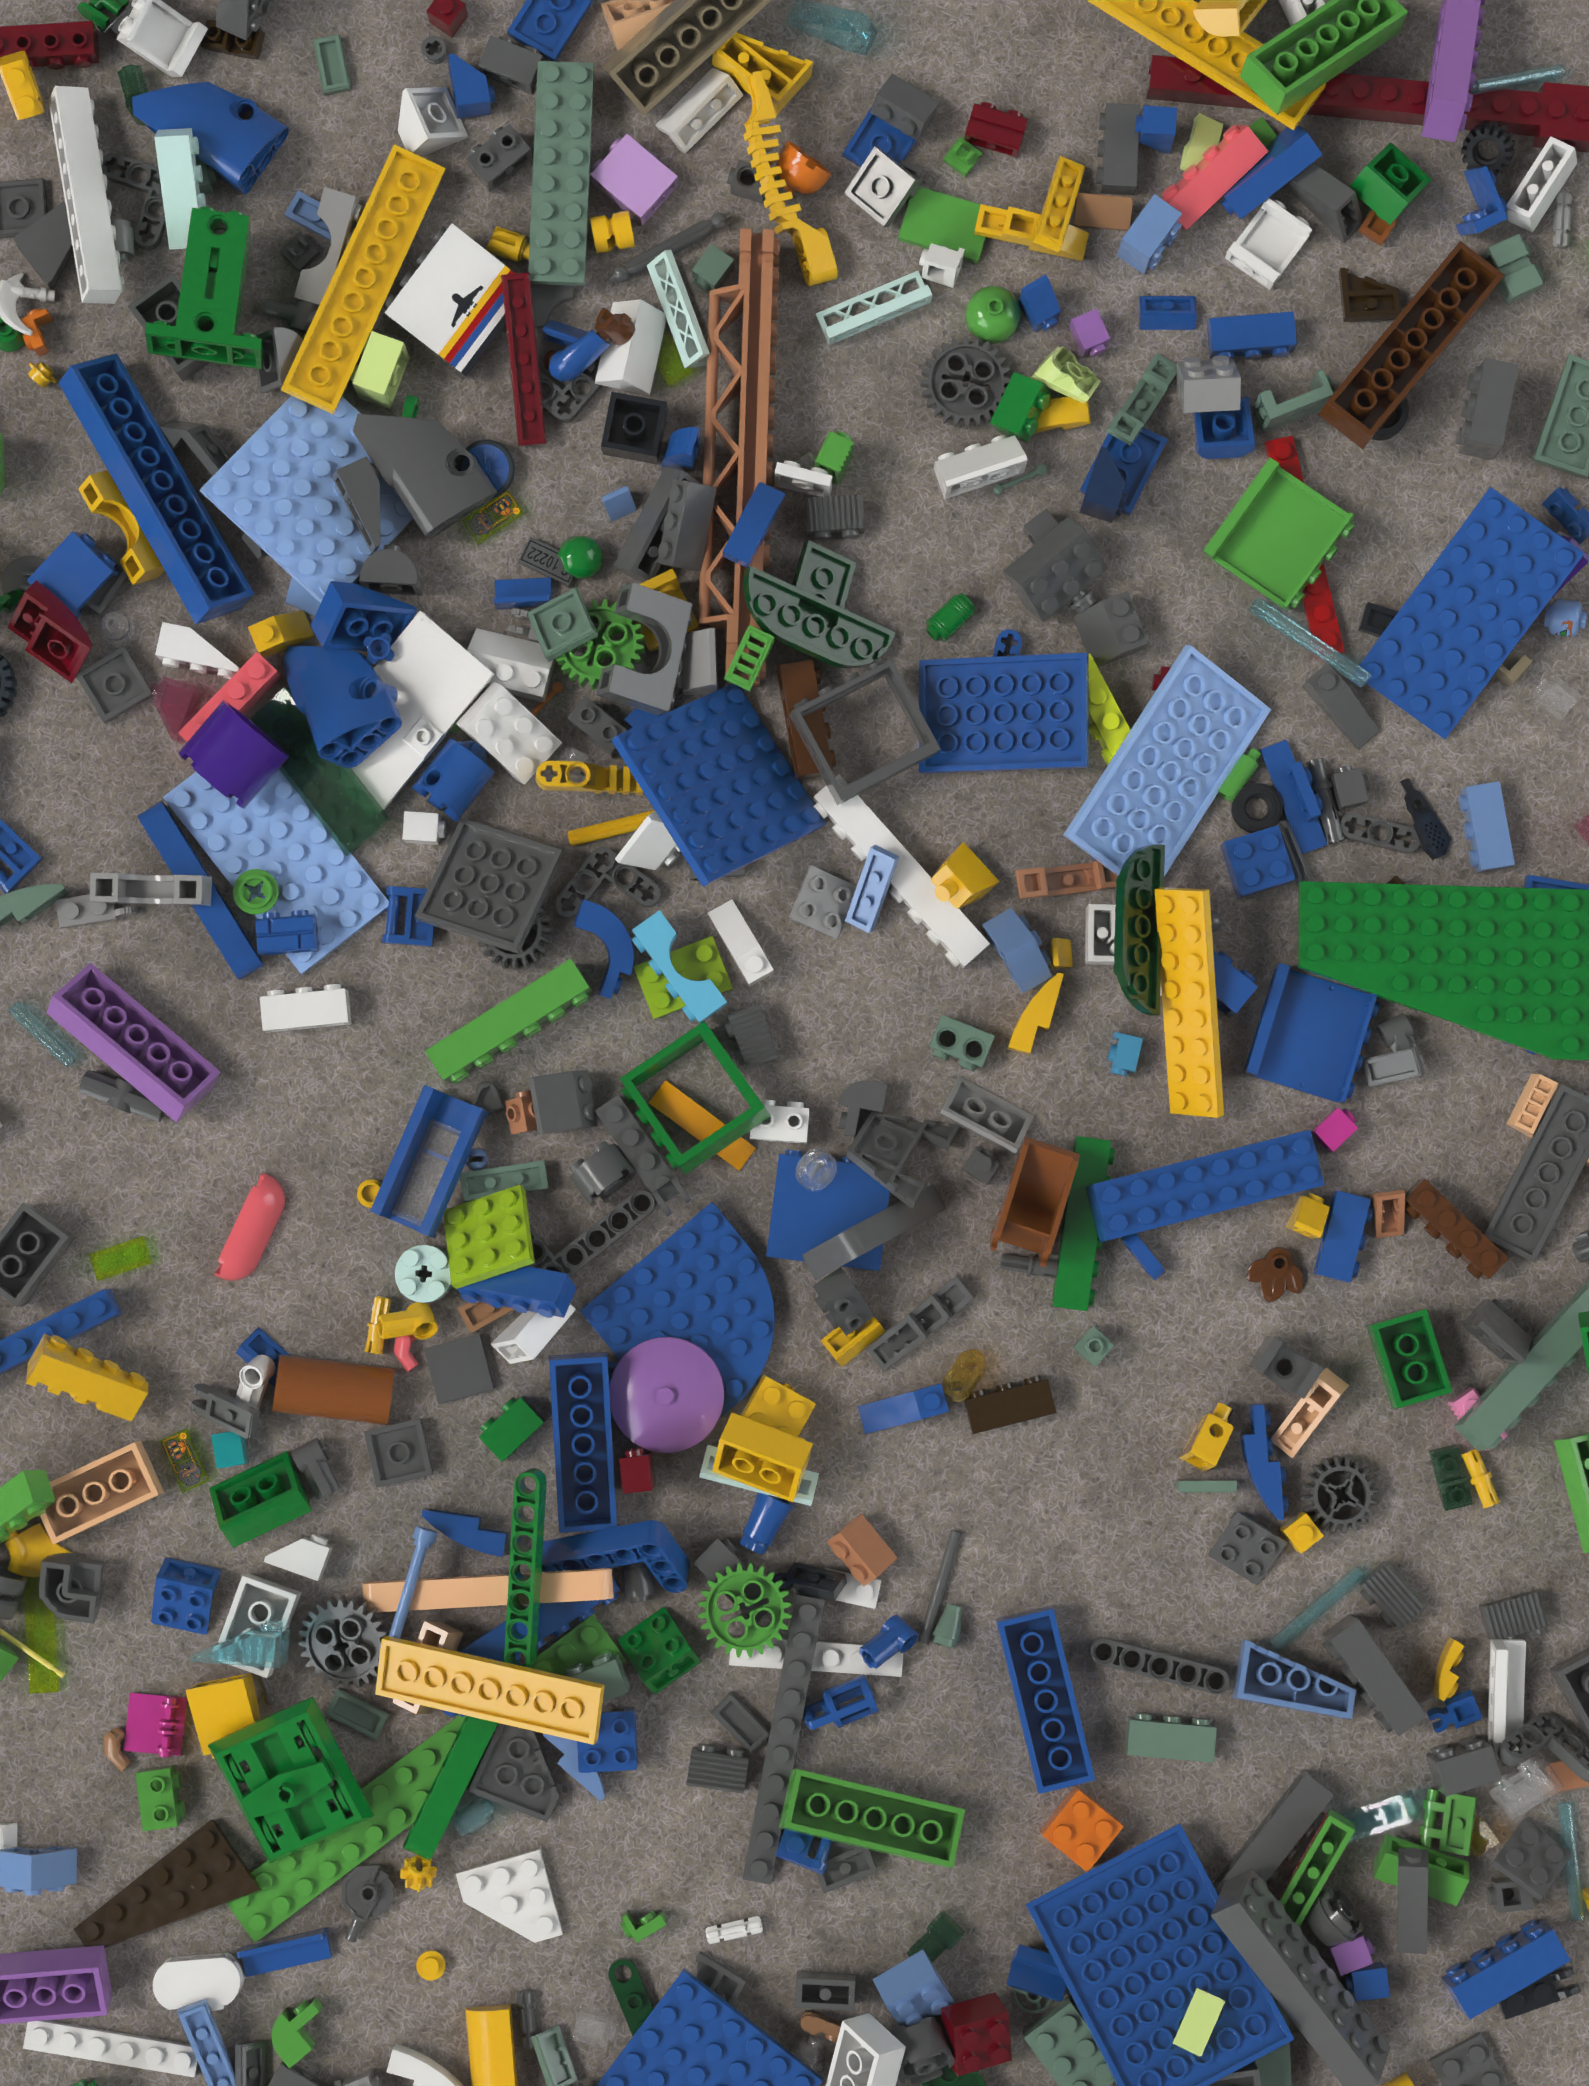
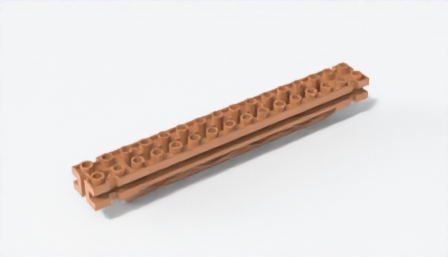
(752, 379)

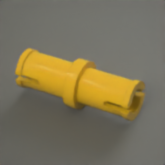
(1480, 1478)

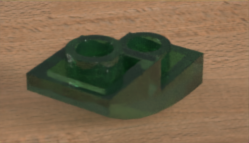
(1450, 1477)

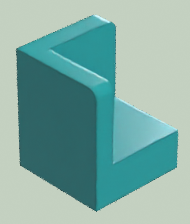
(229, 1449)

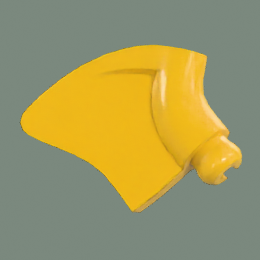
(29, 1549)

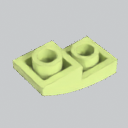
(1203, 135)

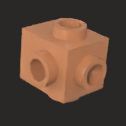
(521, 1113)

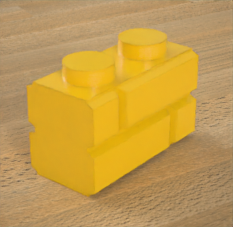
(21, 85)

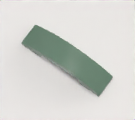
(1143, 400)

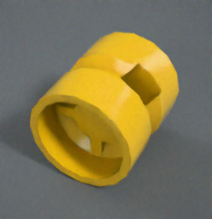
(612, 232)

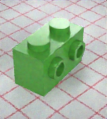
(160, 1797)

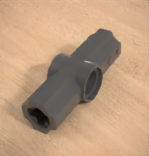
(119, 1095)

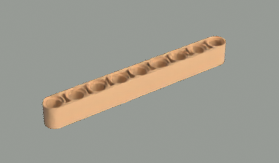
(489, 1590)

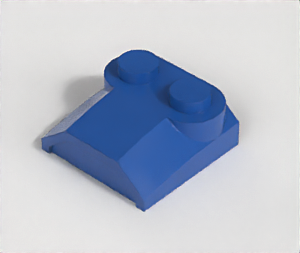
(1225, 432)

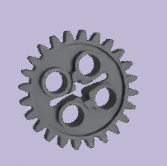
(971, 357)
(343, 1641)

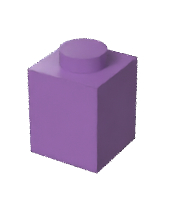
(1090, 333)
(1352, 1955)

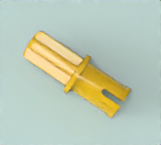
(374, 1343)

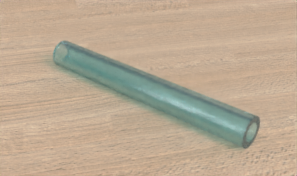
(1518, 79)
(1317, 1608)
(1572, 1869)

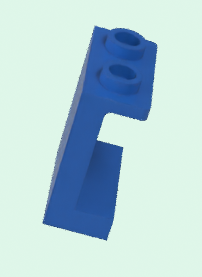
(75, 571)

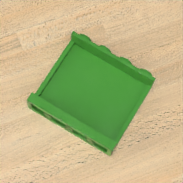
(1279, 536)

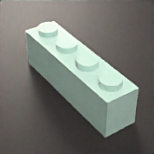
(179, 181)

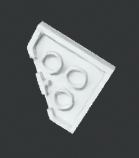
(514, 1894)

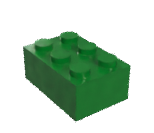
(1409, 1358)

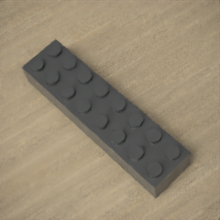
(1300, 1980)

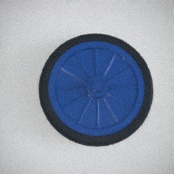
(494, 461)

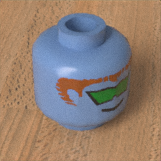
(1565, 618)

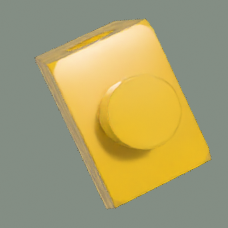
(963, 878)

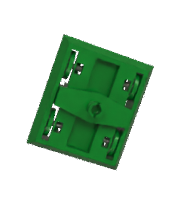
(290, 1783)

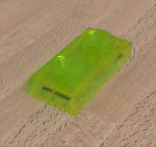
(120, 1258)

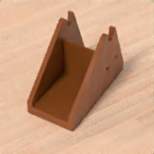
(1035, 1198)

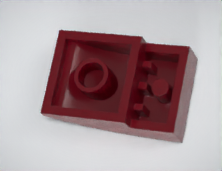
(51, 631)

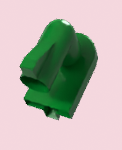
(92, 11)

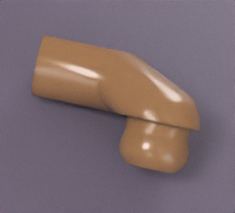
(112, 1749)

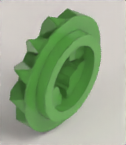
(255, 878)

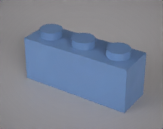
(1486, 827)

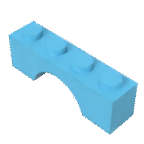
(657, 938)

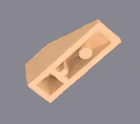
(1309, 1412)

